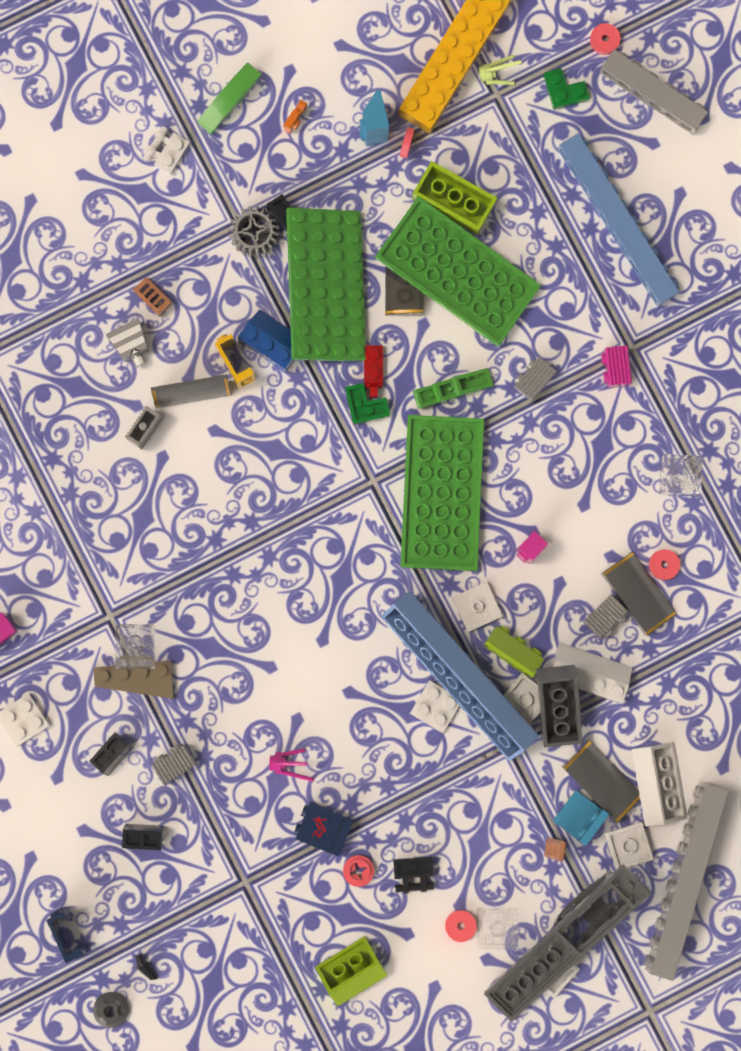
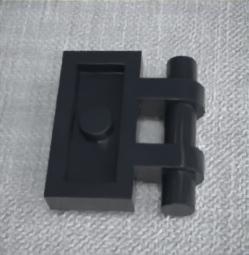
(413, 868)

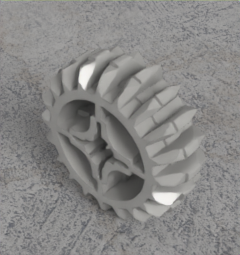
(251, 215)

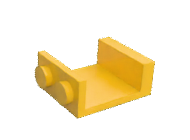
(241, 379)

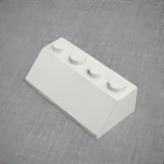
(595, 673)
(659, 784)

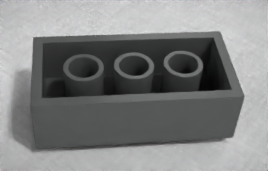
(559, 706)

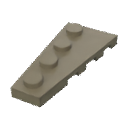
(142, 681)

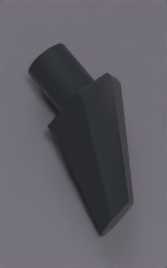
(144, 967)

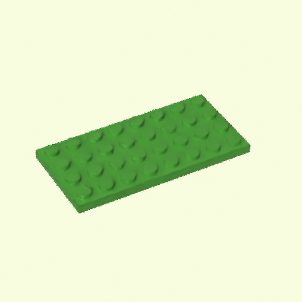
(457, 271)
(326, 284)
(442, 493)

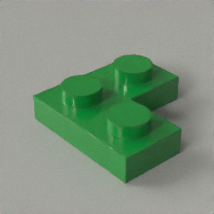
(562, 94)
(364, 410)

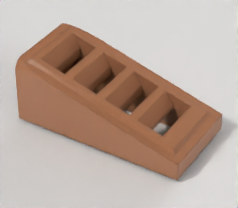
(163, 307)
(555, 849)

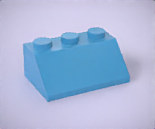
(374, 121)

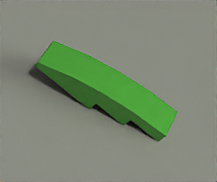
(229, 97)
(453, 388)

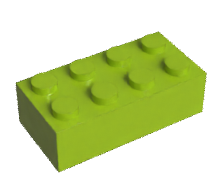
(455, 197)

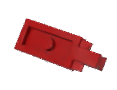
(373, 368)

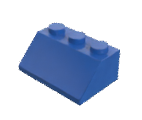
(268, 340)

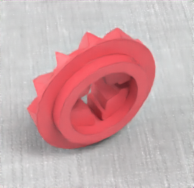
(354, 879)

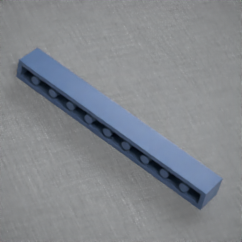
(618, 220)

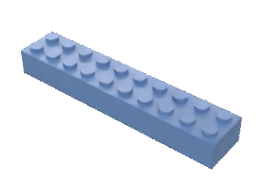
(460, 676)

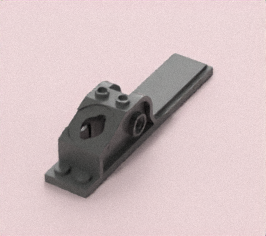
(557, 951)

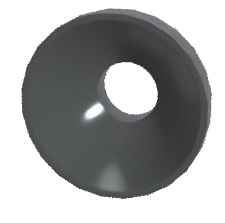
(111, 999)

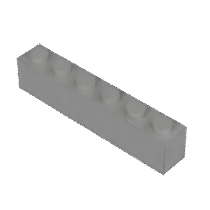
(653, 91)

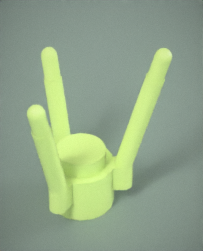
(487, 71)

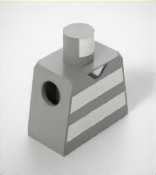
(130, 342)

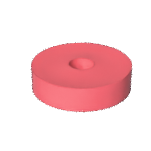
(601, 46)
(407, 142)
(670, 558)
(469, 926)

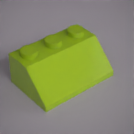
(513, 651)
(350, 971)

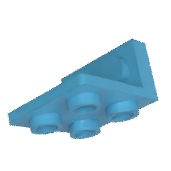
(580, 817)

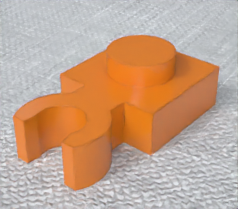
(293, 120)

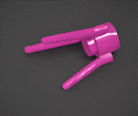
(278, 762)

